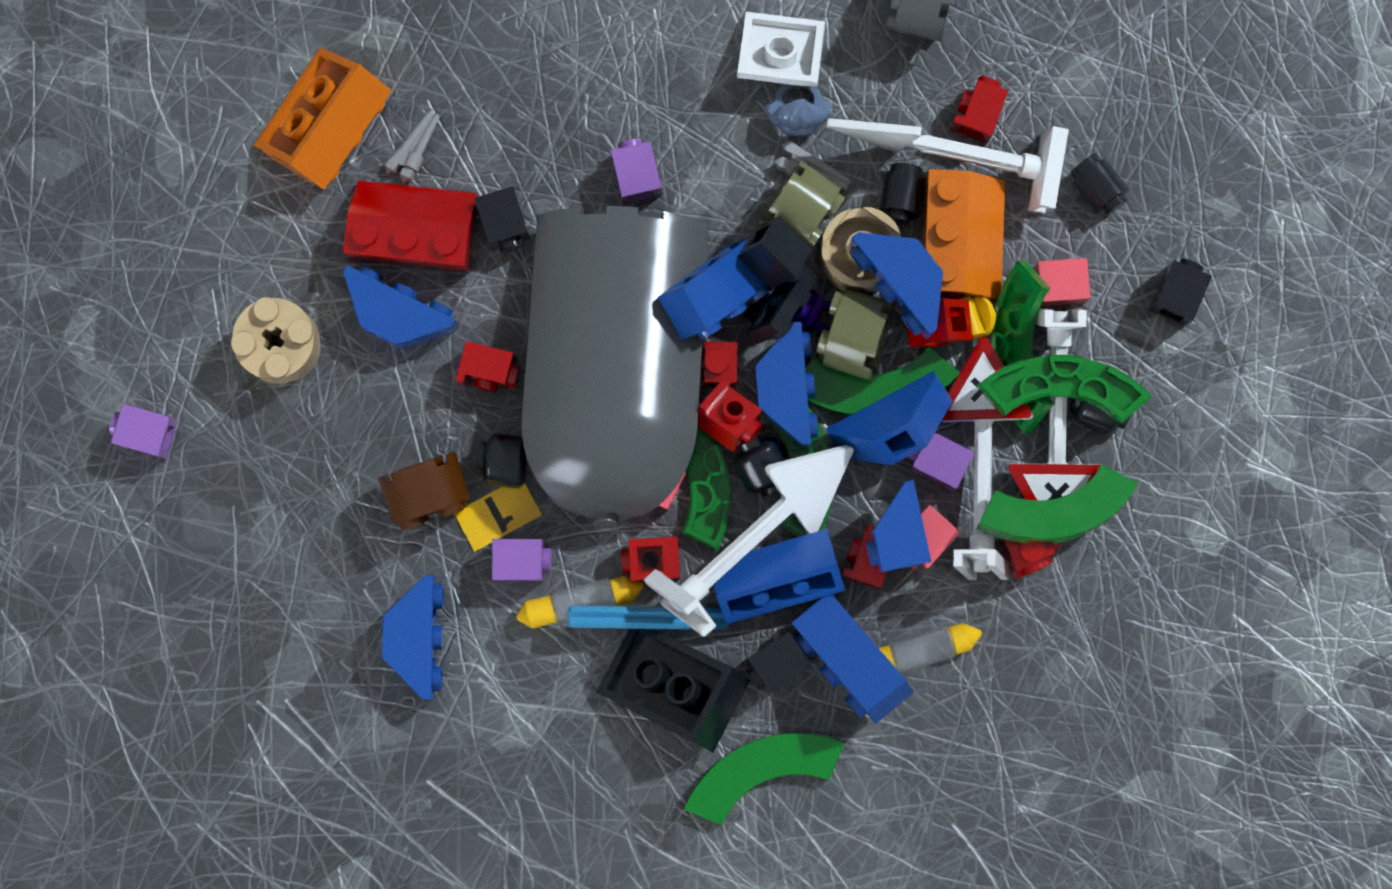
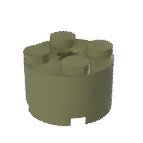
(804, 202)
(855, 334)

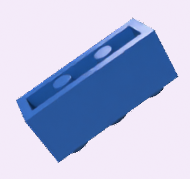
(712, 293)
(779, 577)
(851, 659)

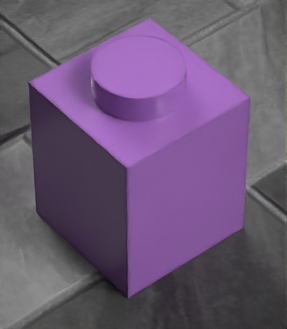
(636, 171)
(143, 431)
(942, 462)
(520, 560)

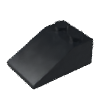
(674, 686)

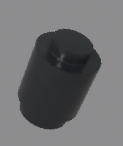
(1100, 184)
(902, 193)

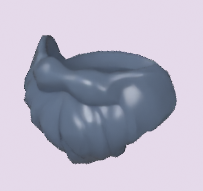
(798, 116)

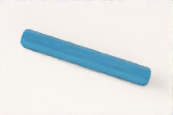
(633, 618)

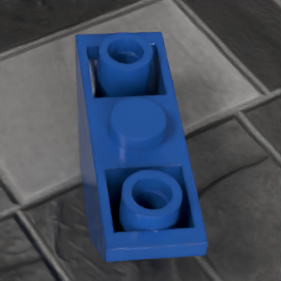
(904, 276)
(395, 312)
(785, 386)
(895, 424)
(413, 637)

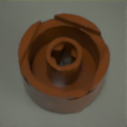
(425, 489)

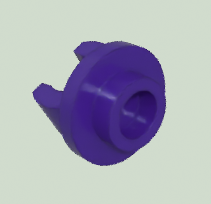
(809, 312)

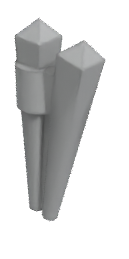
(411, 151)
(797, 153)

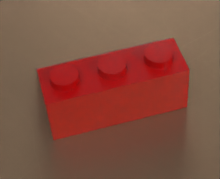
(410, 226)

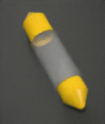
(554, 607)
(931, 646)

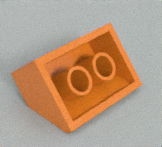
(323, 117)
(965, 231)

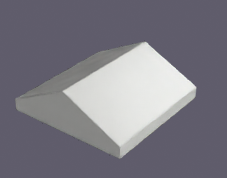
(781, 49)

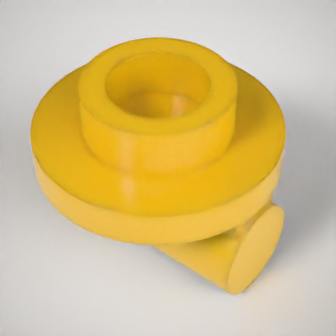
(982, 316)

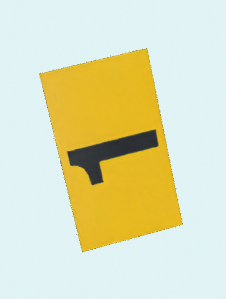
(497, 515)

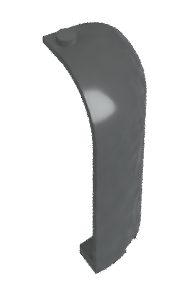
(605, 368)

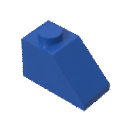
(899, 534)

